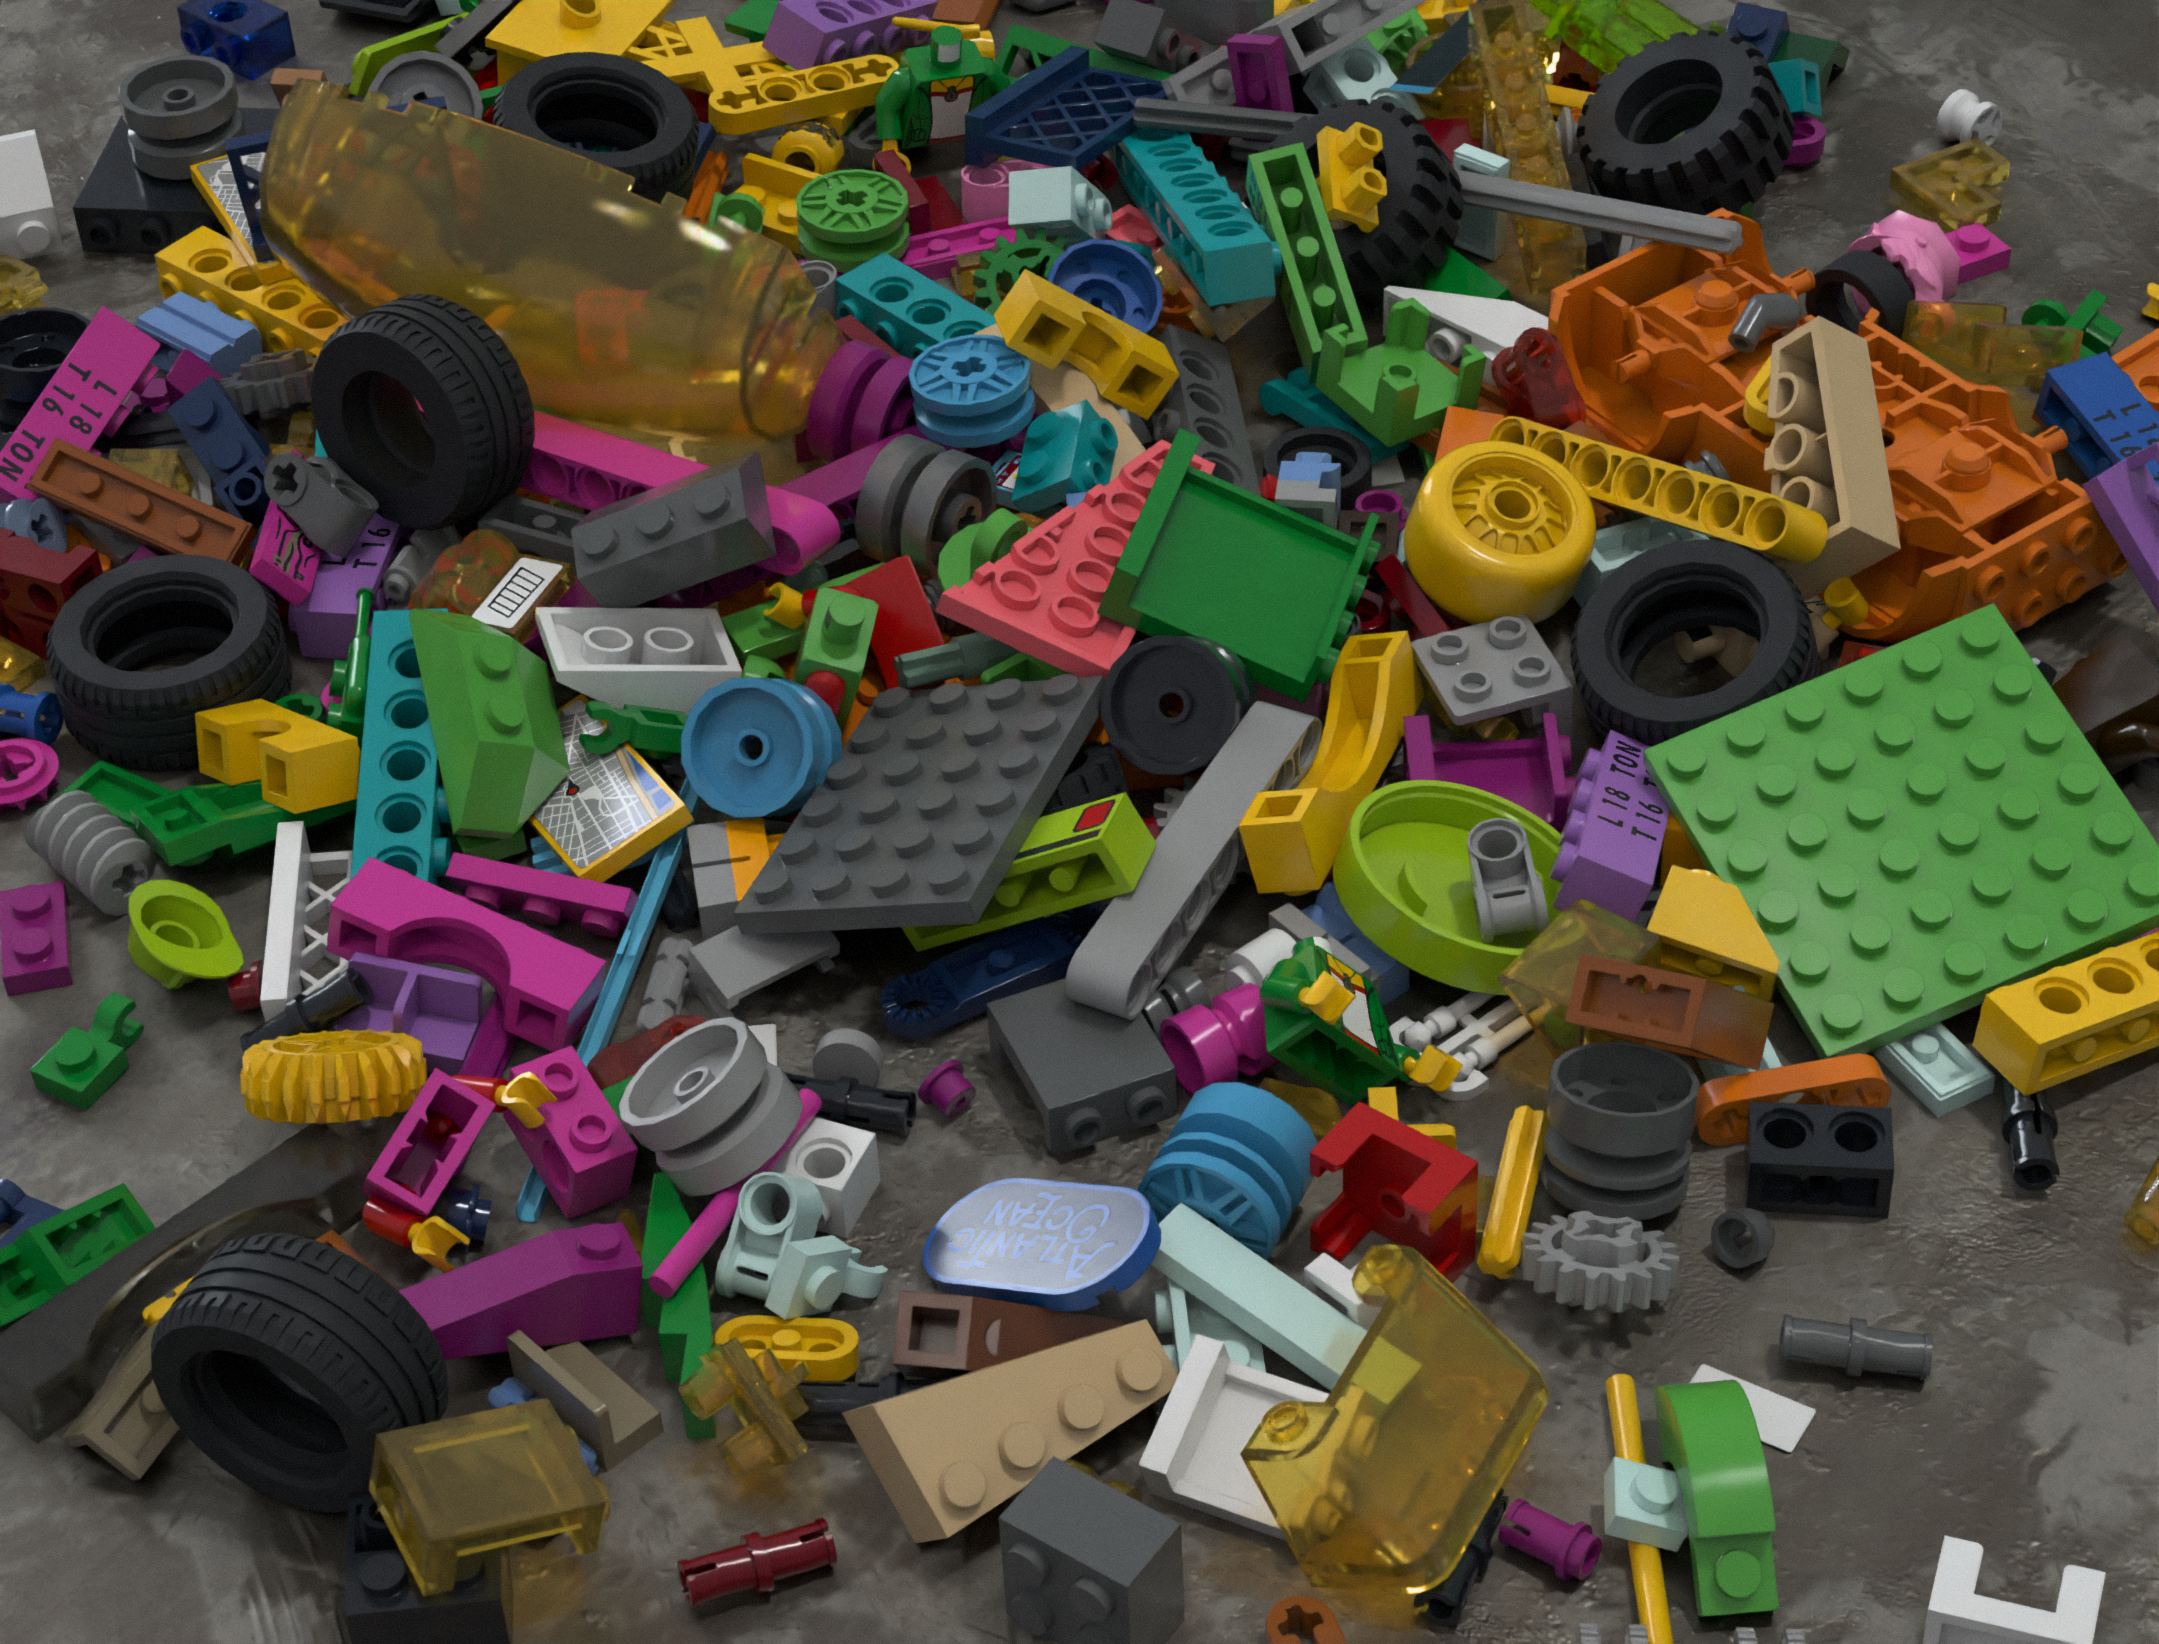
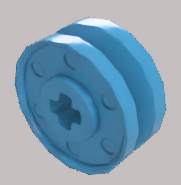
(971, 391)

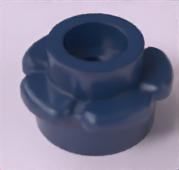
(468, 1213)

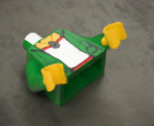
(933, 91)
(1334, 1030)

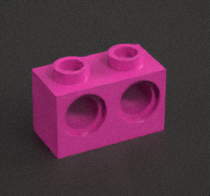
(582, 1143)

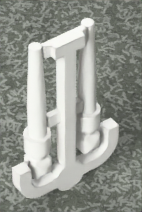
(1475, 1040)

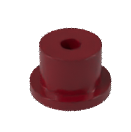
(246, 988)

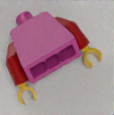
(429, 1151)

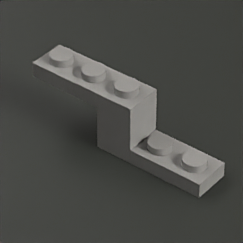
(1307, 35)

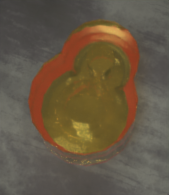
(464, 573)

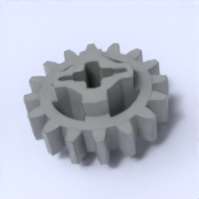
(1599, 1262)

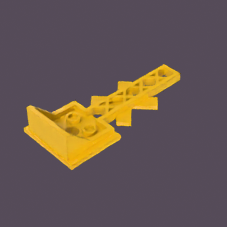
(616, 27)

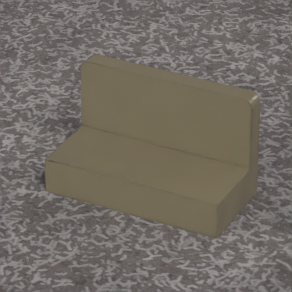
(587, 1397)
(126, 1416)

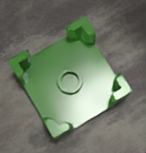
(1397, 385)

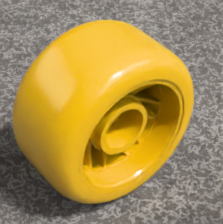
(1499, 533)

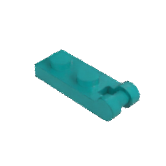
(1314, 409)

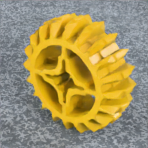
(332, 1076)

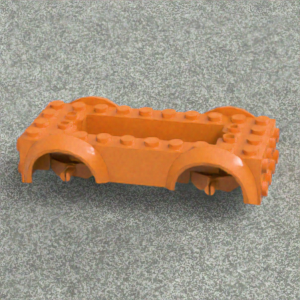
(1968, 489)

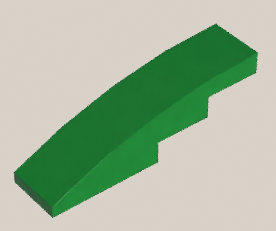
(66, 1249)
(686, 1317)

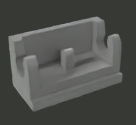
(739, 964)

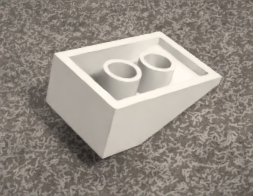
(638, 653)

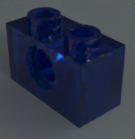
(239, 33)

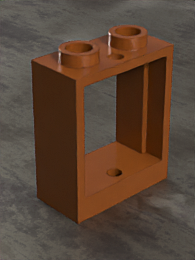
(1669, 1011)

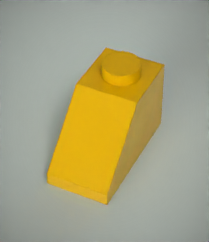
(1712, 933)

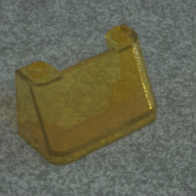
(1408, 1444)

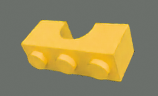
(1059, 326)
(295, 757)

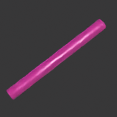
(719, 1214)

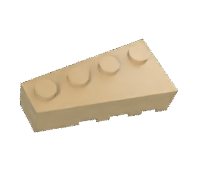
(987, 1433)

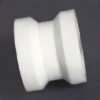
(1966, 118)

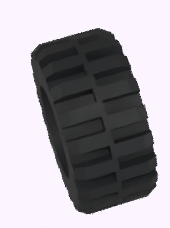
(1673, 87)
(1412, 217)

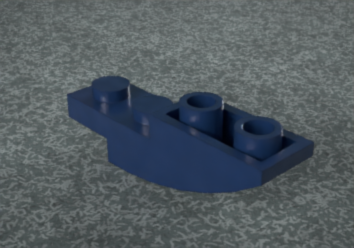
(227, 448)

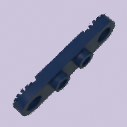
(986, 971)

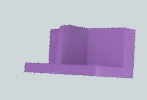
(424, 1002)

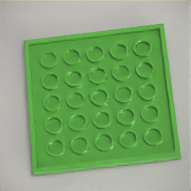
(1914, 832)

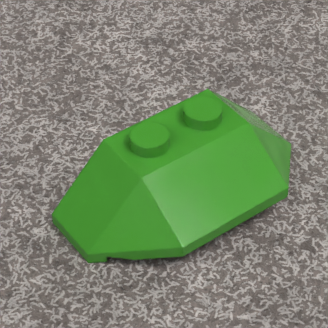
(489, 722)

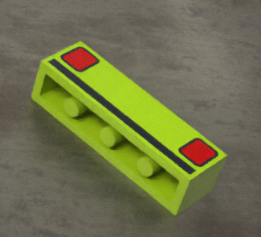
(1061, 866)

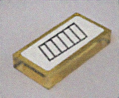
(518, 591)

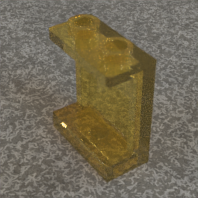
(1982, 348)
(484, 1486)

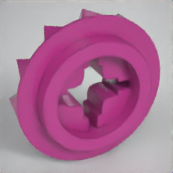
(34, 766)

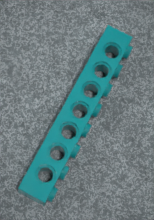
(1198, 216)

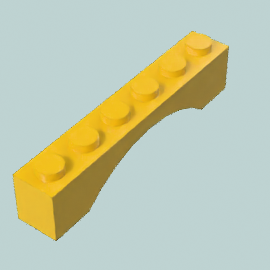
(1299, 830)

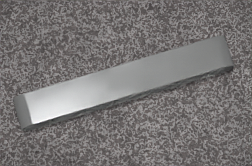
(1191, 865)

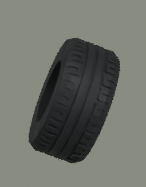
(464, 384)

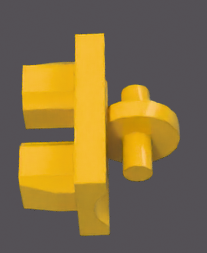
(1347, 174)

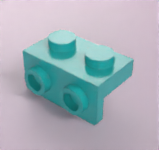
(1063, 456)

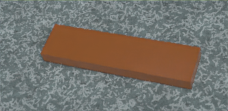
(138, 506)

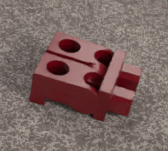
(37, 586)

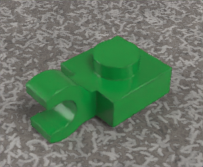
(649, 730)
(89, 1062)

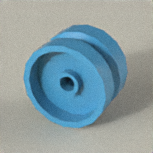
(725, 751)

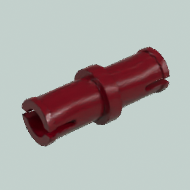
(756, 1563)

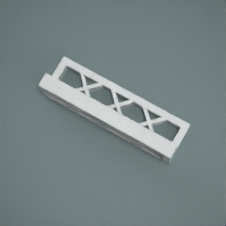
(293, 913)

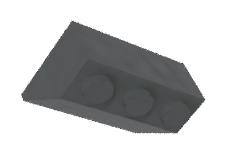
(675, 534)

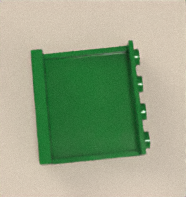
(1241, 574)

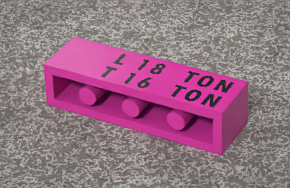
(80, 399)

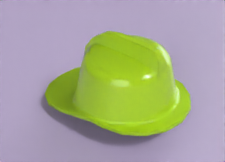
(180, 934)

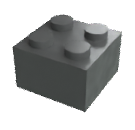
(1090, 1562)

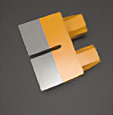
(724, 865)

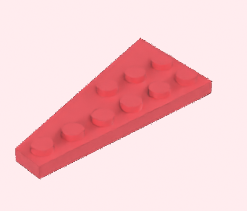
(1055, 577)

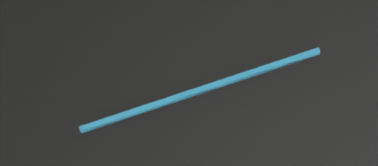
(620, 976)

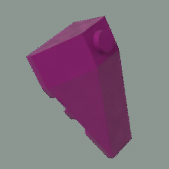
(550, 1288)

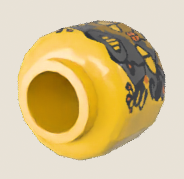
(810, 146)

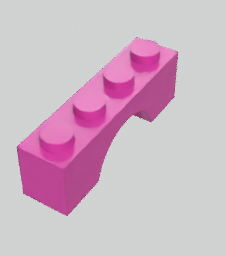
(540, 980)

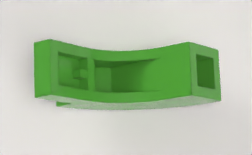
(1725, 1492)

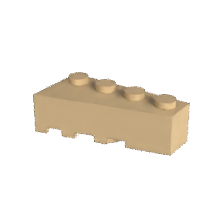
(1830, 450)

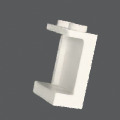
(1205, 1428)

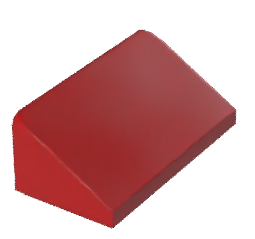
(903, 615)

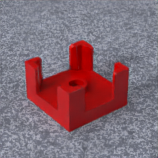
(1398, 1188)

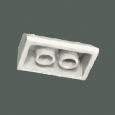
(26, 205)

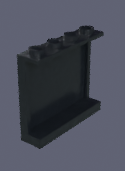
(141, 213)

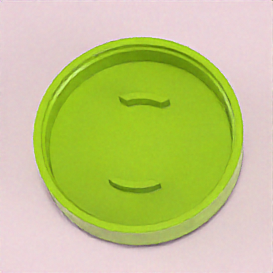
(1411, 885)

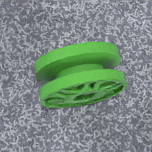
(852, 218)

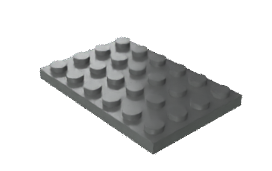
(924, 807)

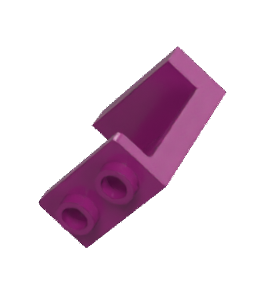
(1516, 770)

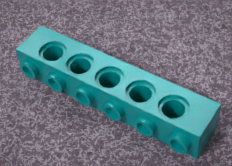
(905, 306)
(394, 750)

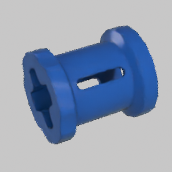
(32, 707)

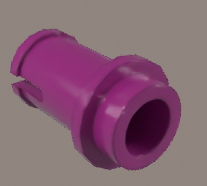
(1552, 1540)

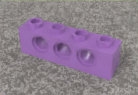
(838, 30)

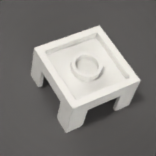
(1963, 1617)

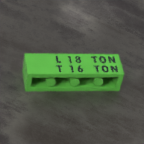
(1313, 273)

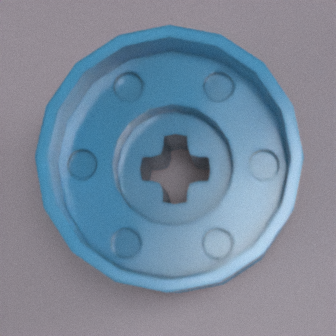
(1235, 1162)

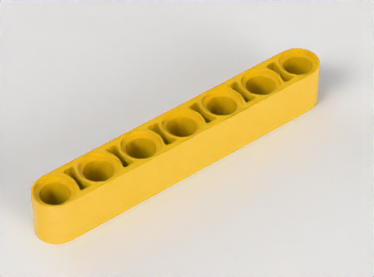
(1677, 493)

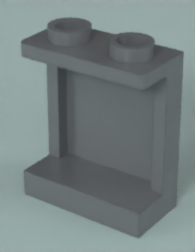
(1082, 1066)

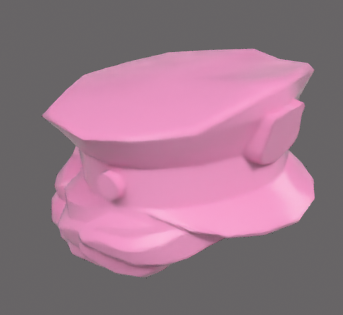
(1917, 251)

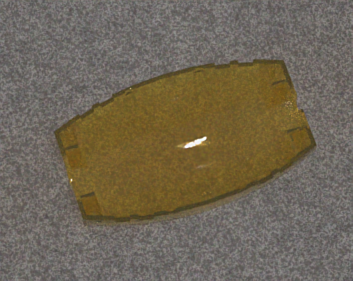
(598, 293)

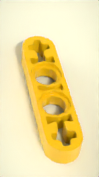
(749, 106)

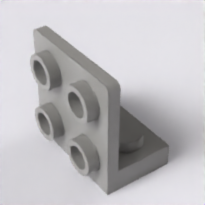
(1496, 671)

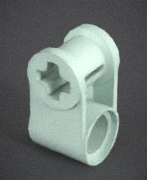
(758, 1239)

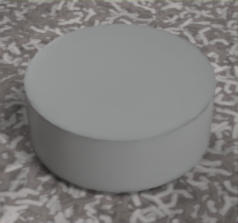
(848, 1054)

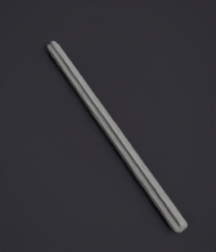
(1578, 209)

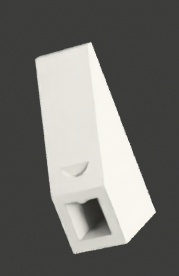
(1467, 320)

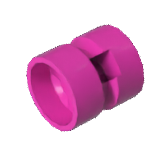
(1219, 1041)

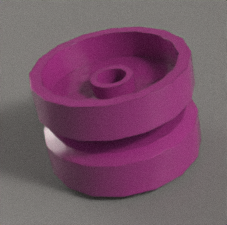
(859, 401)

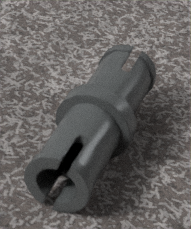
(1855, 1347)

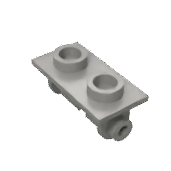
(415, 562)

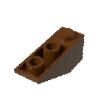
(967, 1333)

